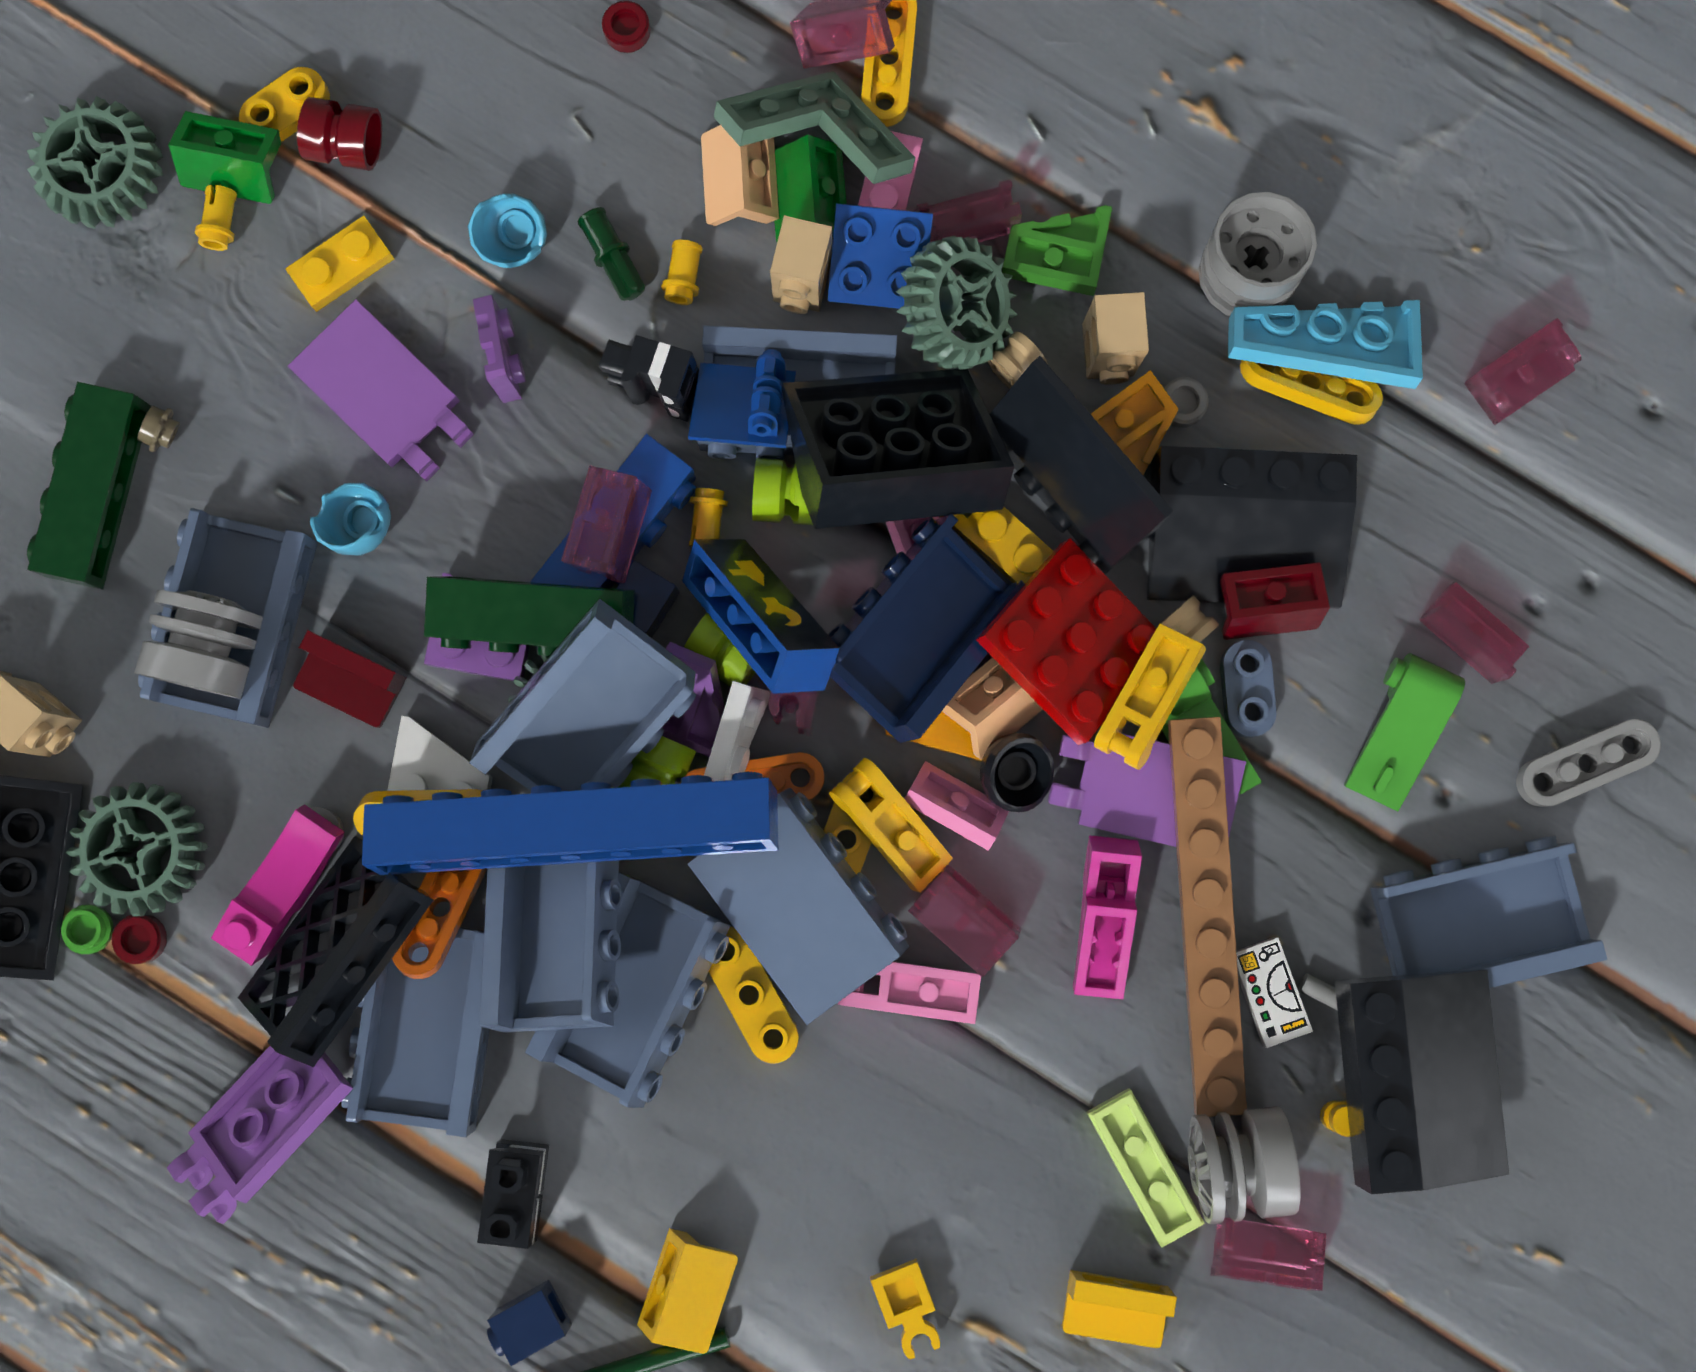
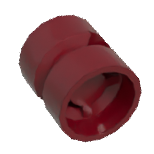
(330, 133)

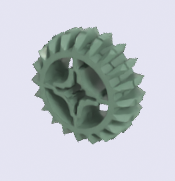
(74, 146)
(943, 301)
(146, 867)

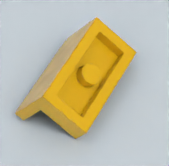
(686, 1293)
(1117, 1309)

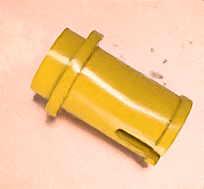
(216, 220)
(682, 273)
(706, 513)

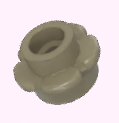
(158, 428)

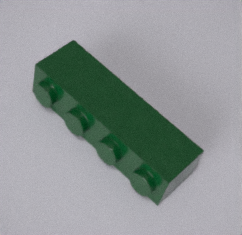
(88, 486)
(512, 611)

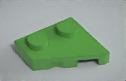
(1060, 251)

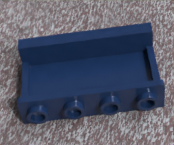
(919, 630)

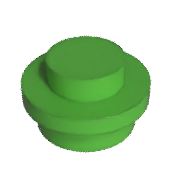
(87, 929)

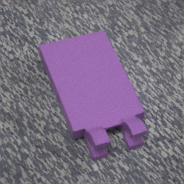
(379, 389)
(1129, 799)
(256, 1129)

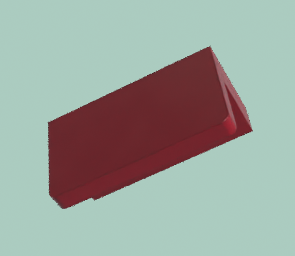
(1274, 600)
(347, 680)

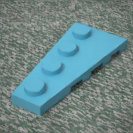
(1351, 343)

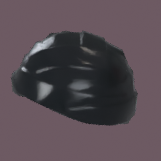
(1017, 772)

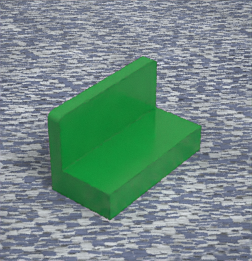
(225, 154)
(809, 181)

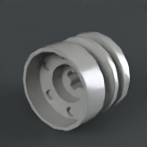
(1259, 232)
(199, 643)
(1253, 1164)

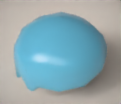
(507, 230)
(352, 519)

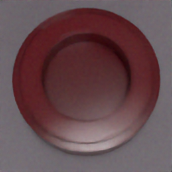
(626, 26)
(139, 939)

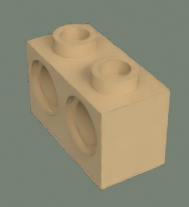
(801, 265)
(1115, 337)
(34, 719)

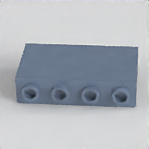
(809, 353)
(264, 575)
(589, 707)
(804, 911)
(1499, 915)
(550, 947)
(659, 979)
(422, 1044)

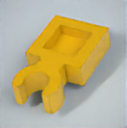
(904, 1301)

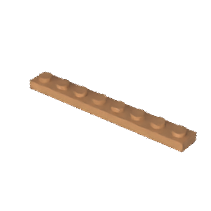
(1207, 915)

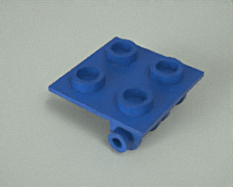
(872, 251)
(742, 403)

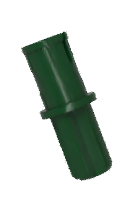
(611, 254)

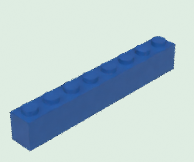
(571, 825)

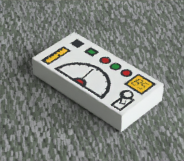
(1271, 993)

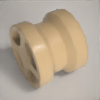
(1014, 359)
(1191, 621)

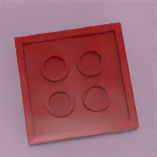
(1069, 640)

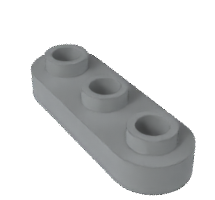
(1606, 759)

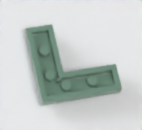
(821, 102)

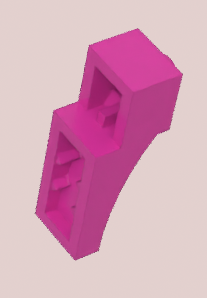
(278, 886)
(1107, 916)

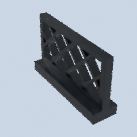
(349, 963)

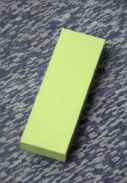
(1145, 1167)

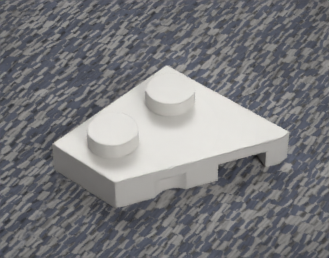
(736, 731)
(429, 763)

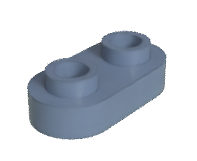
(1248, 687)

